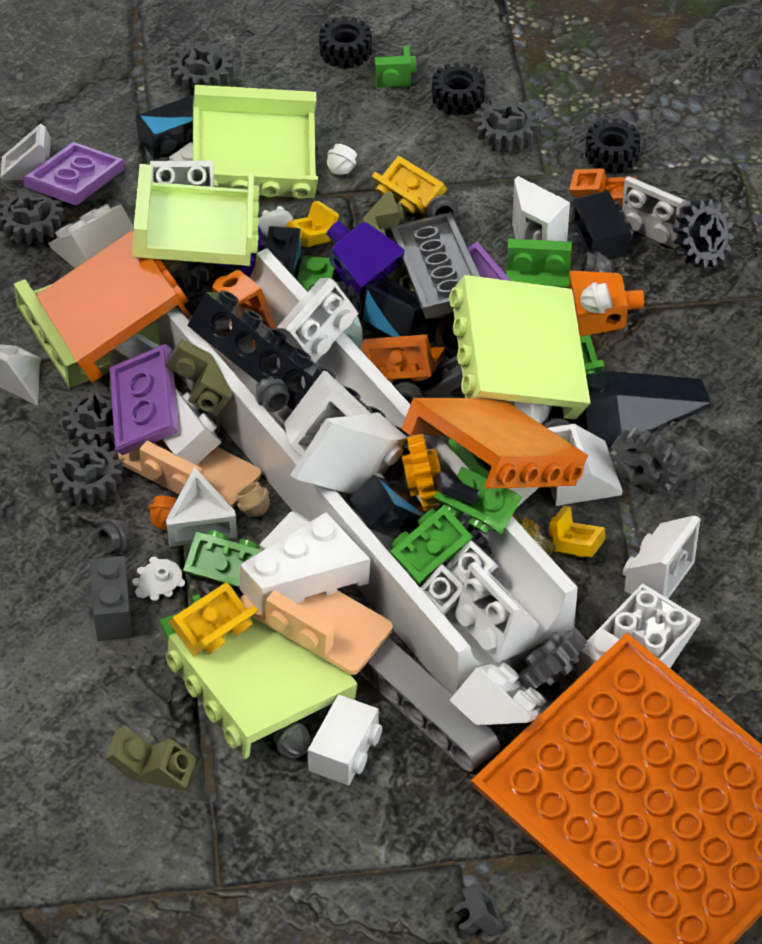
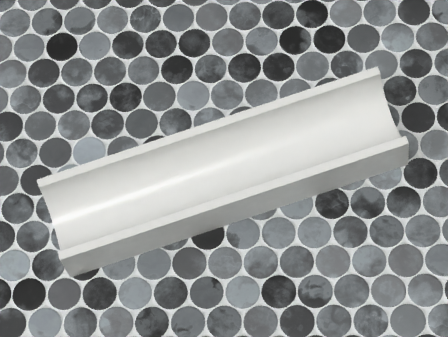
(434, 638)

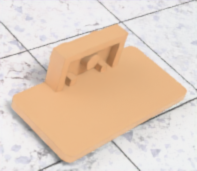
(220, 468)
(328, 626)

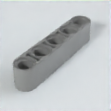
(428, 706)

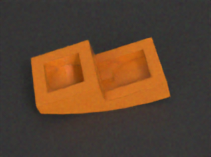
(594, 181)

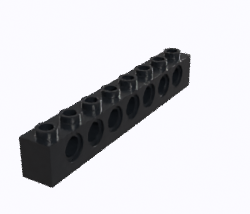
(212, 324)

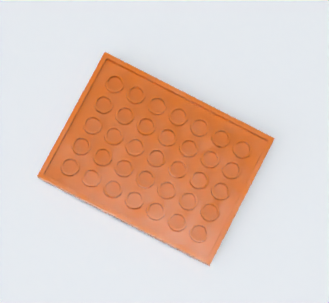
(642, 799)

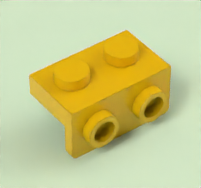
(409, 185)
(211, 619)

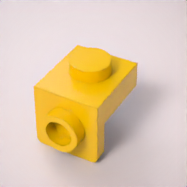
(315, 225)
(575, 537)

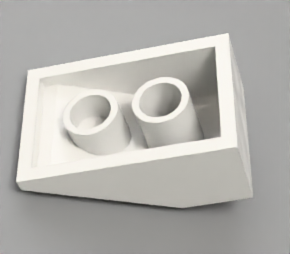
(350, 452)

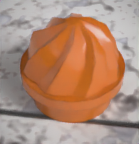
(160, 510)

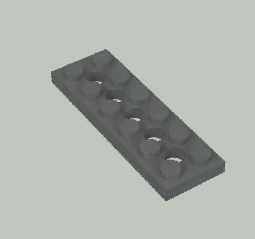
(434, 260)

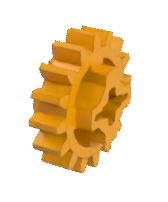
(420, 470)

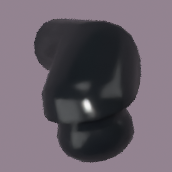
(450, 485)

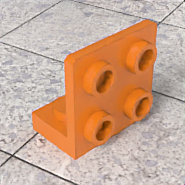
(403, 356)

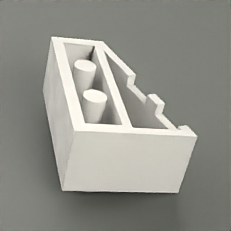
(305, 564)

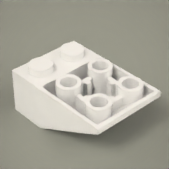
(650, 620)

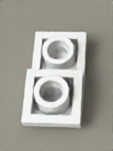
(447, 581)

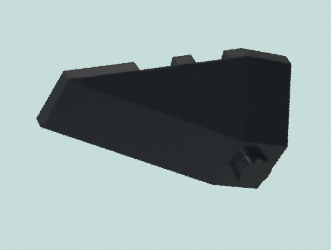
(639, 401)

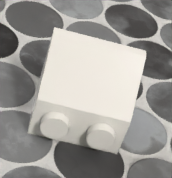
(664, 557)

